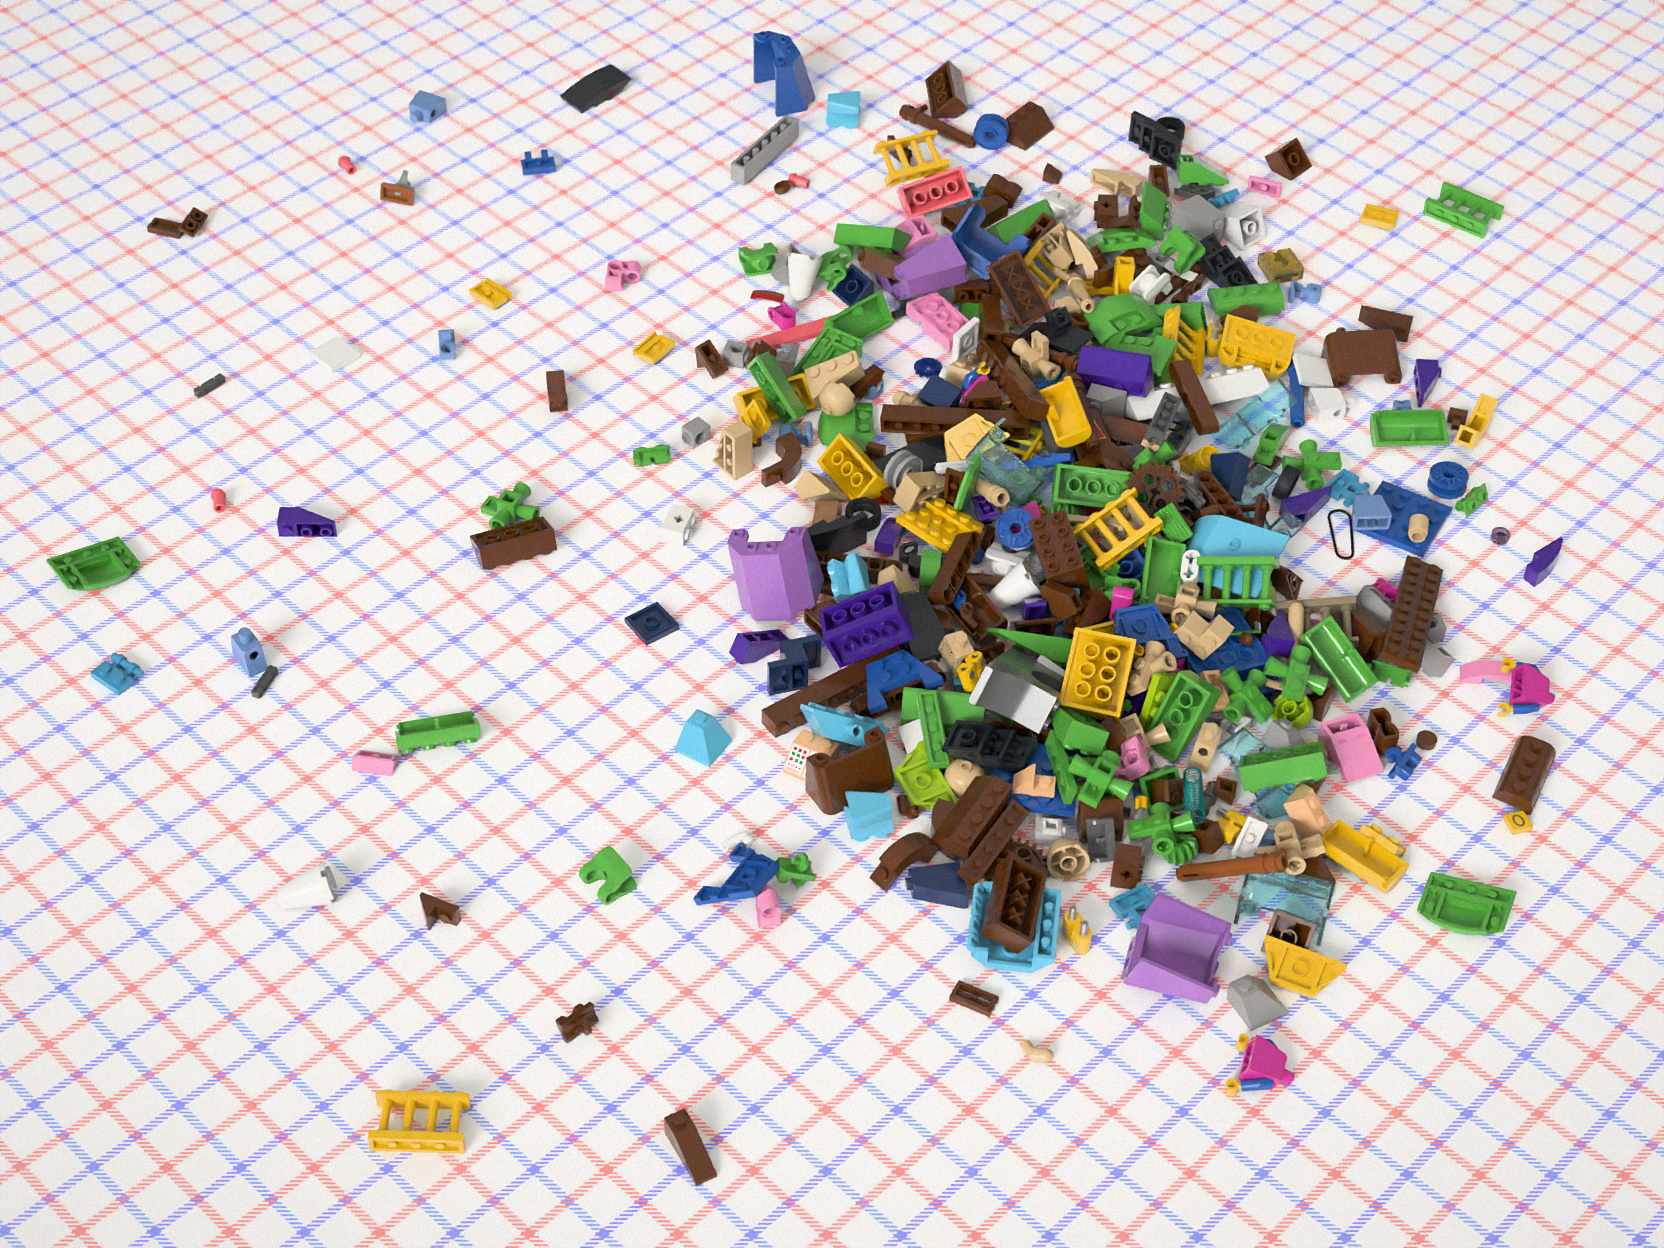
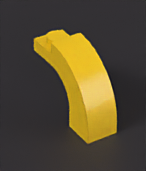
(1123, 275)
(1478, 423)

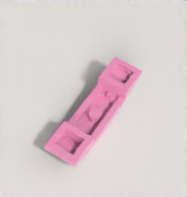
(1489, 670)

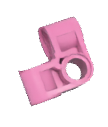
(621, 272)
(1133, 759)
(768, 908)

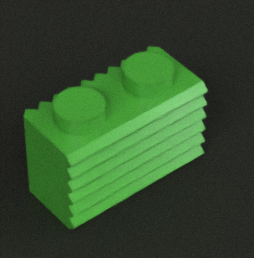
(1174, 524)

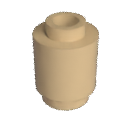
(1418, 527)

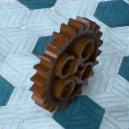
(1168, 497)
(1021, 850)

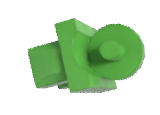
(795, 868)

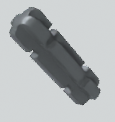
(209, 385)
(1192, 494)
(264, 681)

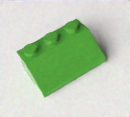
(1154, 211)

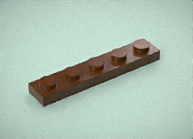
(993, 843)

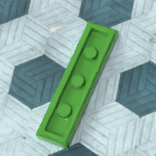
(932, 729)

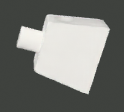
(1328, 404)

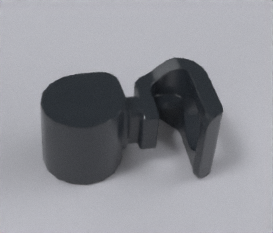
(1057, 316)
(911, 558)

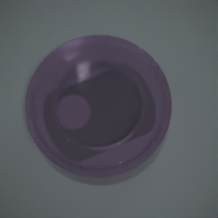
(1500, 535)

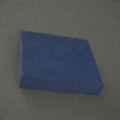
(651, 623)

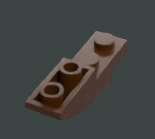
(972, 291)

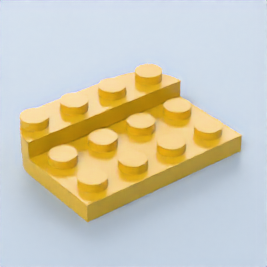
(1255, 344)
(939, 523)

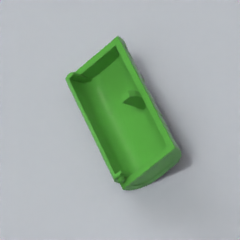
(1265, 296)
(863, 317)
(1408, 428)
(1161, 570)
(1338, 659)
(437, 730)

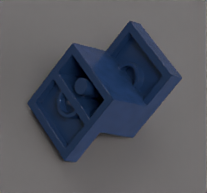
(795, 660)

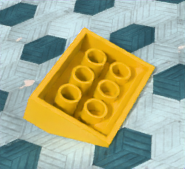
(1097, 674)

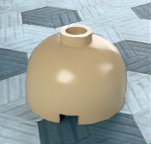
(836, 399)
(961, 774)
(1067, 859)

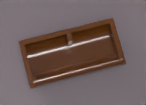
(984, 613)
(1525, 773)

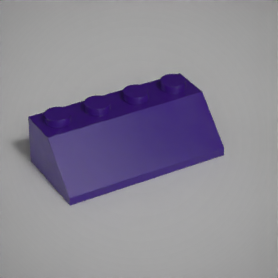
(1116, 370)

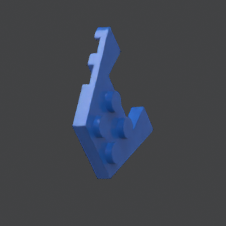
(1051, 460)
(1147, 625)
(894, 672)
(746, 879)

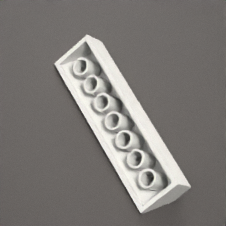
(1217, 386)

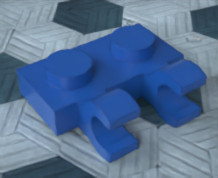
(538, 165)

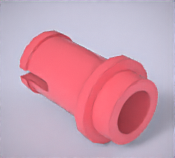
(345, 162)
(795, 179)
(218, 497)

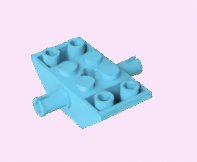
(839, 724)

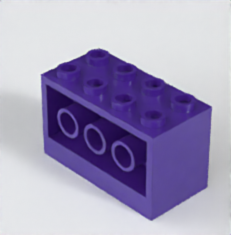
(866, 624)

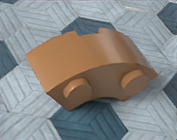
(827, 510)

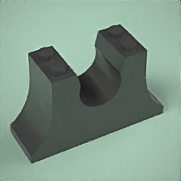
(1019, 689)

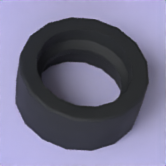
(1174, 124)
(1286, 482)
(868, 505)

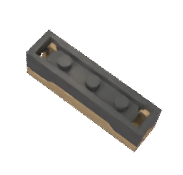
(1161, 421)

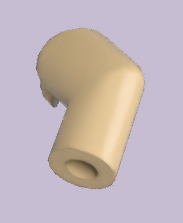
(1036, 1054)

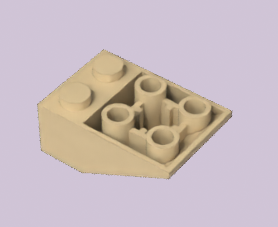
(961, 367)

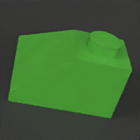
(1165, 772)

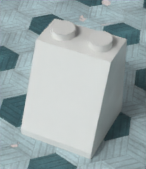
(1243, 224)

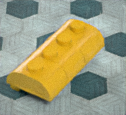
(1066, 414)
(1363, 856)

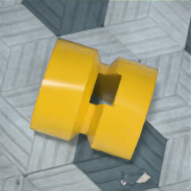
(1200, 460)

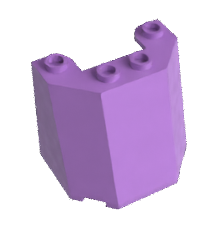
(926, 270)
(776, 576)
(1176, 950)

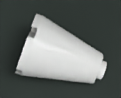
(802, 274)
(1014, 587)
(309, 889)

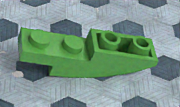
(1271, 442)

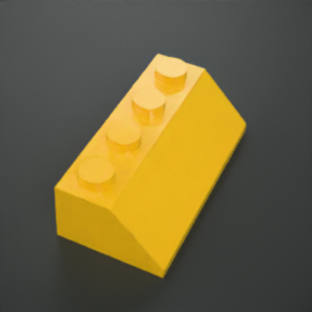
(799, 382)
(852, 469)

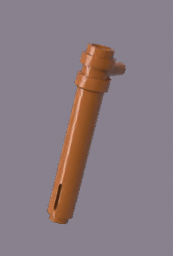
(1262, 864)

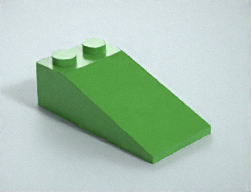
(1087, 485)
(1051, 647)
(1184, 711)
(1079, 731)

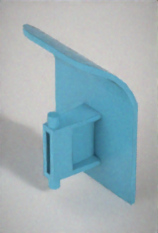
(1229, 537)

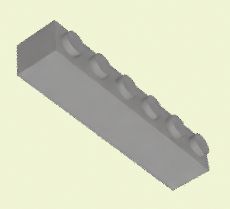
(764, 150)
(1435, 658)

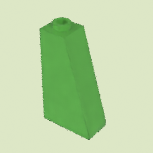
(1191, 314)

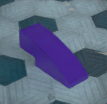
(889, 537)
(1543, 563)
(1033, 608)

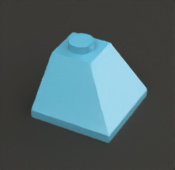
(702, 738)

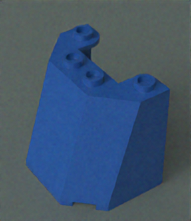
(780, 60)
(979, 246)

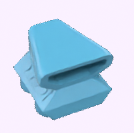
(843, 109)
(848, 577)
(868, 815)

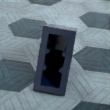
(1231, 472)
(938, 885)

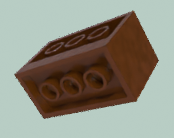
(1059, 551)

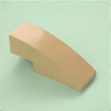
(1116, 182)
(1082, 253)

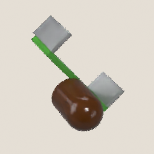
(1245, 635)

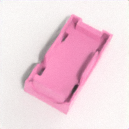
(937, 318)

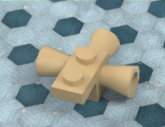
(1036, 358)
(1185, 603)
(1154, 661)
(1133, 727)
(1296, 849)

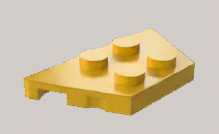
(965, 436)
(1299, 968)

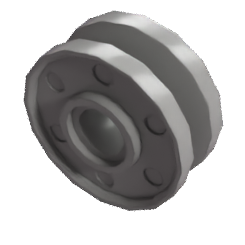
(899, 464)

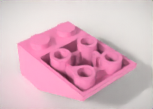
(920, 231)
(1350, 747)

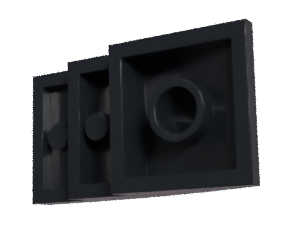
(595, 88)
(1154, 139)
(1222, 265)
(1061, 339)
(928, 450)
(840, 534)
(925, 626)
(989, 746)

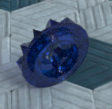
(921, 365)

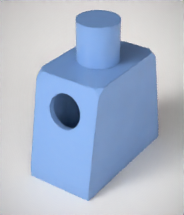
(426, 107)
(1370, 512)
(243, 645)

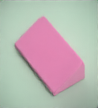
(1264, 186)
(374, 762)

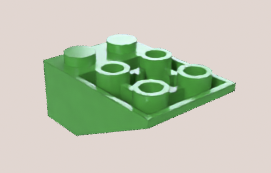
(1195, 170)

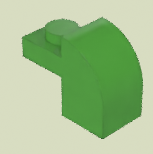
(929, 568)

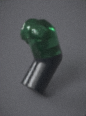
(901, 311)

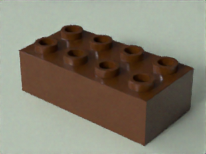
(1018, 289)
(1014, 903)

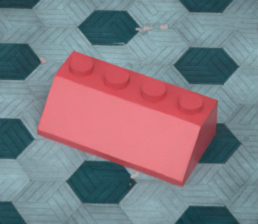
(934, 192)

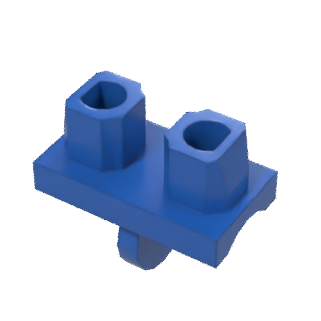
(1400, 759)

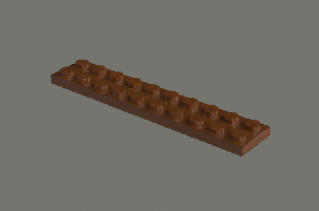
(1411, 614)

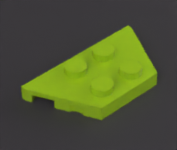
(1156, 693)
(921, 784)

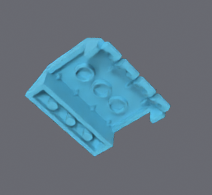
(995, 956)

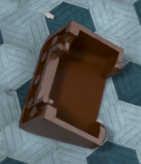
(1362, 354)
(861, 770)

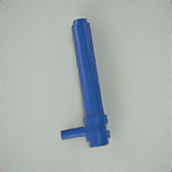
(1297, 411)

